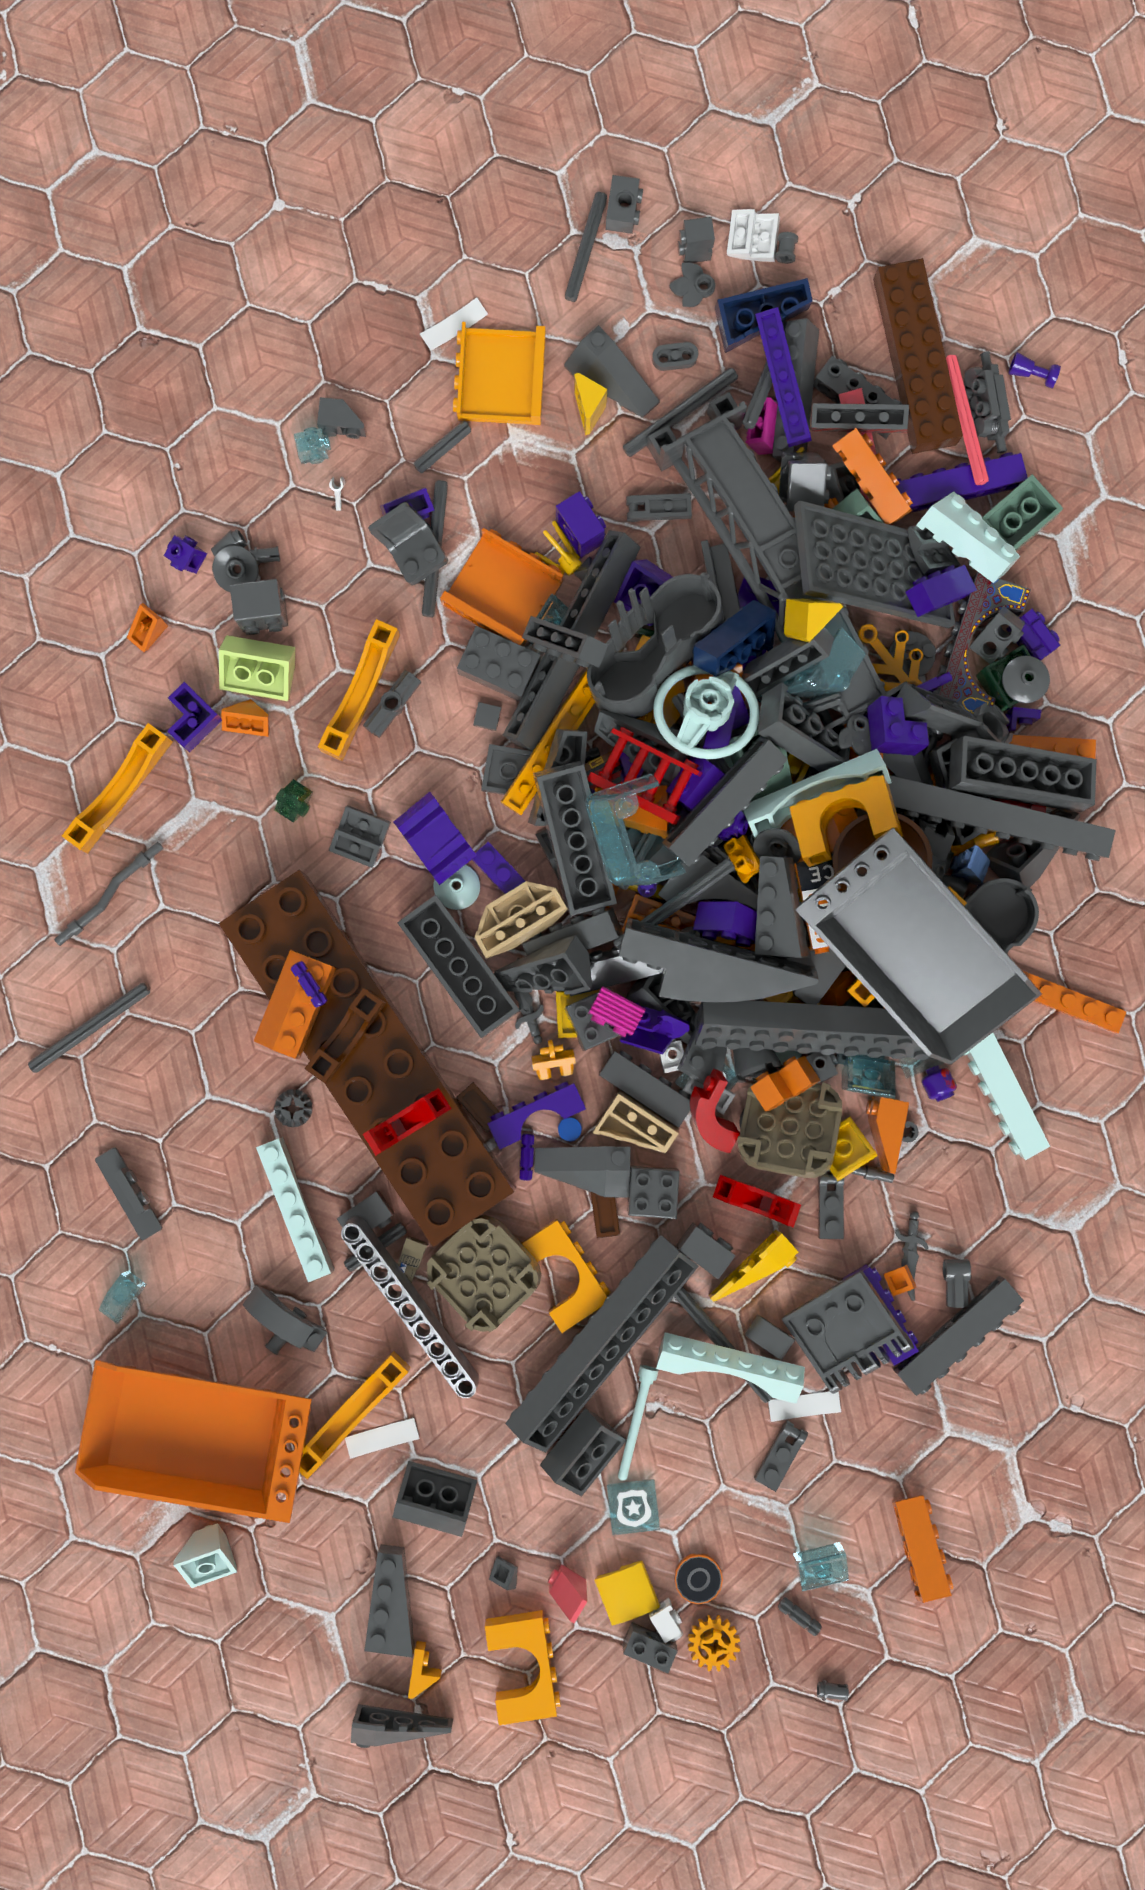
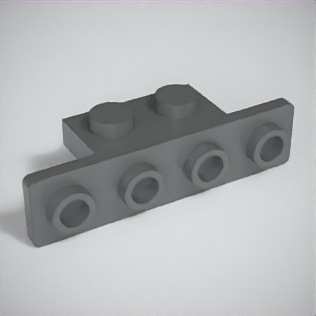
(128, 1193)

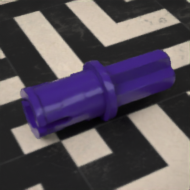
(647, 890)

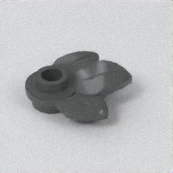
(690, 283)
(854, 736)

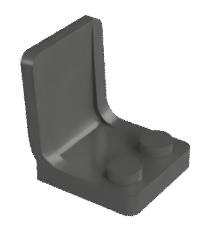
(410, 543)

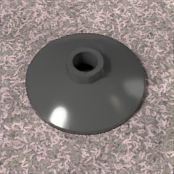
(224, 566)
(1018, 687)
(777, 843)

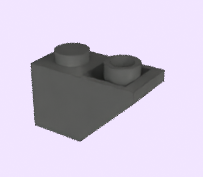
(338, 418)

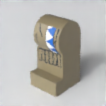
(411, 1256)

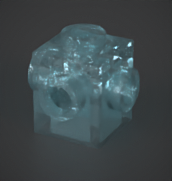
(312, 445)

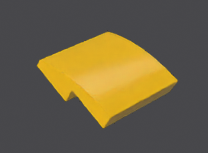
(627, 1593)

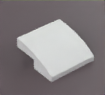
(753, 235)

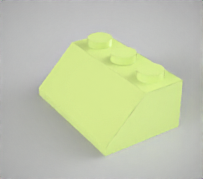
(256, 667)

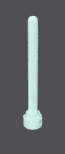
(647, 1376)

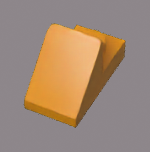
(422, 1676)

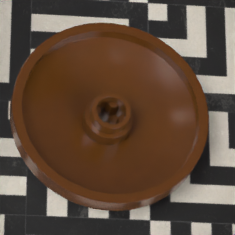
(859, 836)

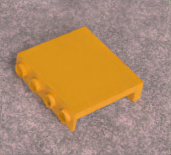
(500, 375)

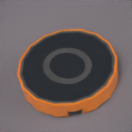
(698, 1578)

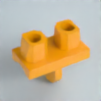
(743, 857)
(553, 1057)

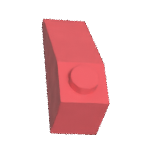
(568, 1591)

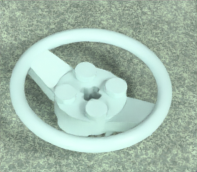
(703, 716)

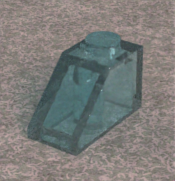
(121, 1296)

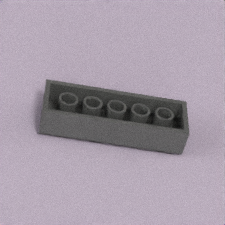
(1022, 774)
(572, 839)
(458, 966)

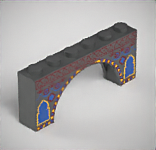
(975, 610)

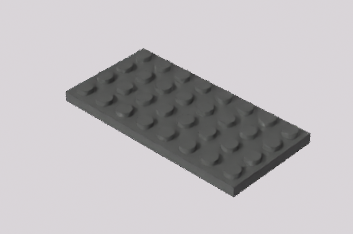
(859, 563)

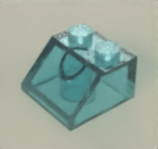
(869, 1076)

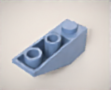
(971, 865)

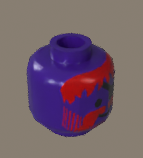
(939, 1083)

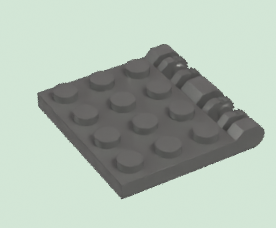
(845, 1328)

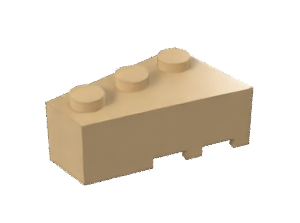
(635, 1123)

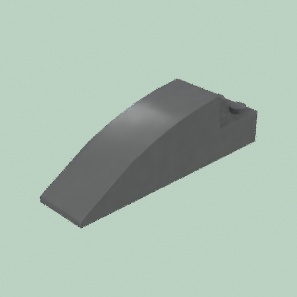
(710, 969)

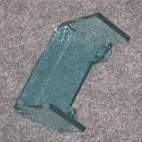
(830, 674)
(606, 814)

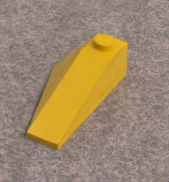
(766, 1259)

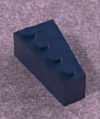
(737, 313)

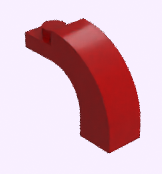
(407, 1121)
(715, 1130)
(757, 1200)

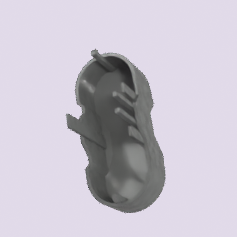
(682, 614)
(1004, 910)

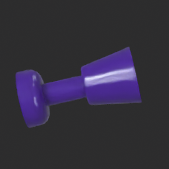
(1025, 367)

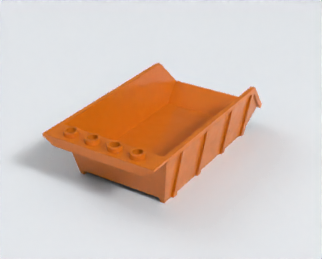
(192, 1441)

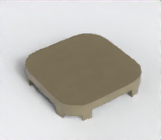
(795, 1136)
(484, 1273)

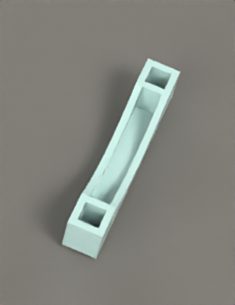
(774, 808)
(287, 1192)
(688, 1355)

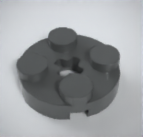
(919, 641)

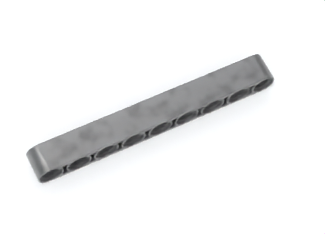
(411, 1318)

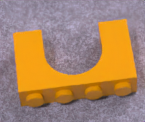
(813, 815)
(589, 1294)
(538, 1698)

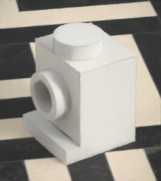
(668, 1064)
(666, 1621)

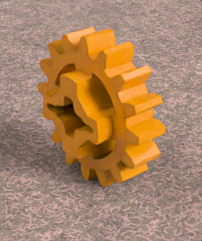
(704, 1640)

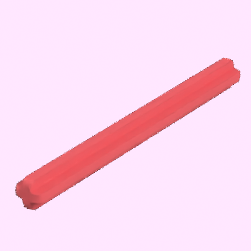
(967, 423)

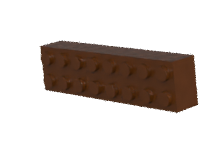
(917, 355)

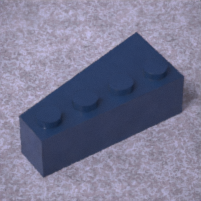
(736, 639)

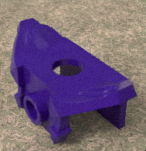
(656, 1031)

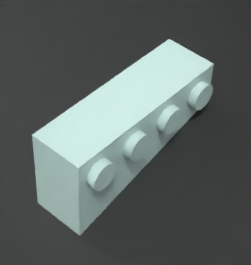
(969, 536)

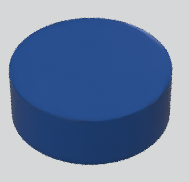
(569, 1129)

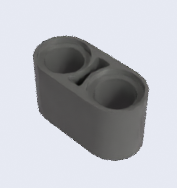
(769, 1337)

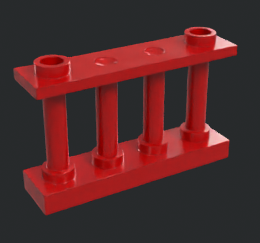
(646, 800)

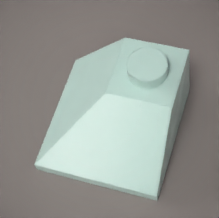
(205, 1557)

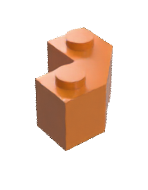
(780, 1086)

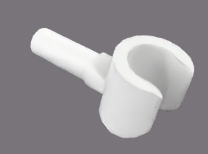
(337, 492)

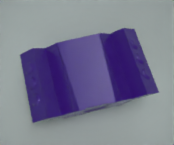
(434, 838)

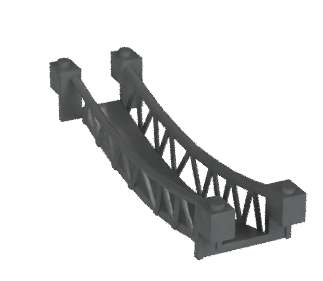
(765, 524)

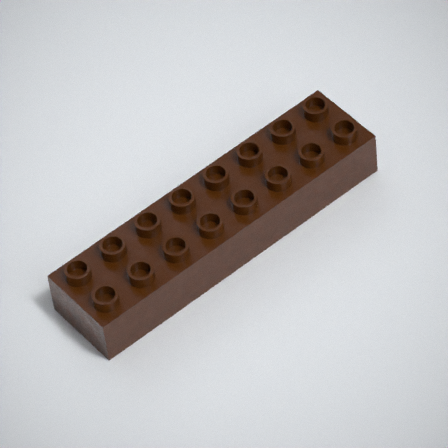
(441, 1169)

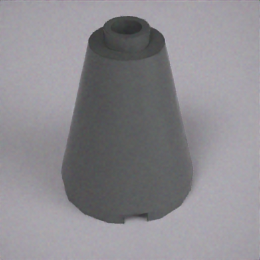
(754, 1063)

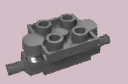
(988, 401)

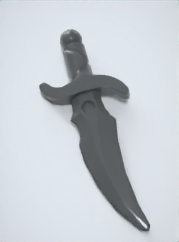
(529, 1016)
(910, 1249)

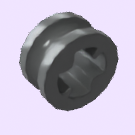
(914, 1132)

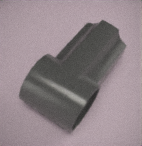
(956, 1274)

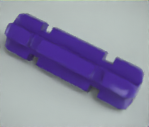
(309, 984)
(526, 1160)

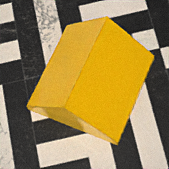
(590, 399)
(808, 617)

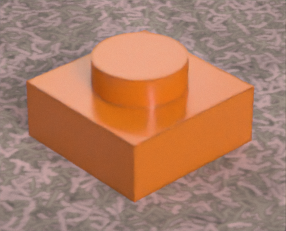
(900, 1280)

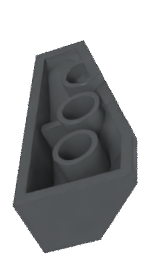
(594, 1169)
(386, 1726)

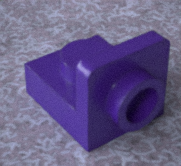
(1023, 715)

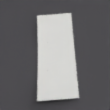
(448, 327)
(806, 1405)
(381, 1437)

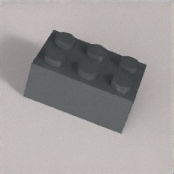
(498, 663)

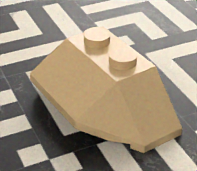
(518, 917)

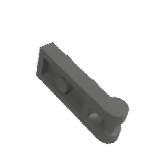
(659, 507)
(831, 1208)
(780, 1456)

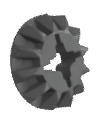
(300, 1117)

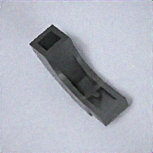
(282, 1321)

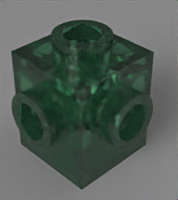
(293, 801)

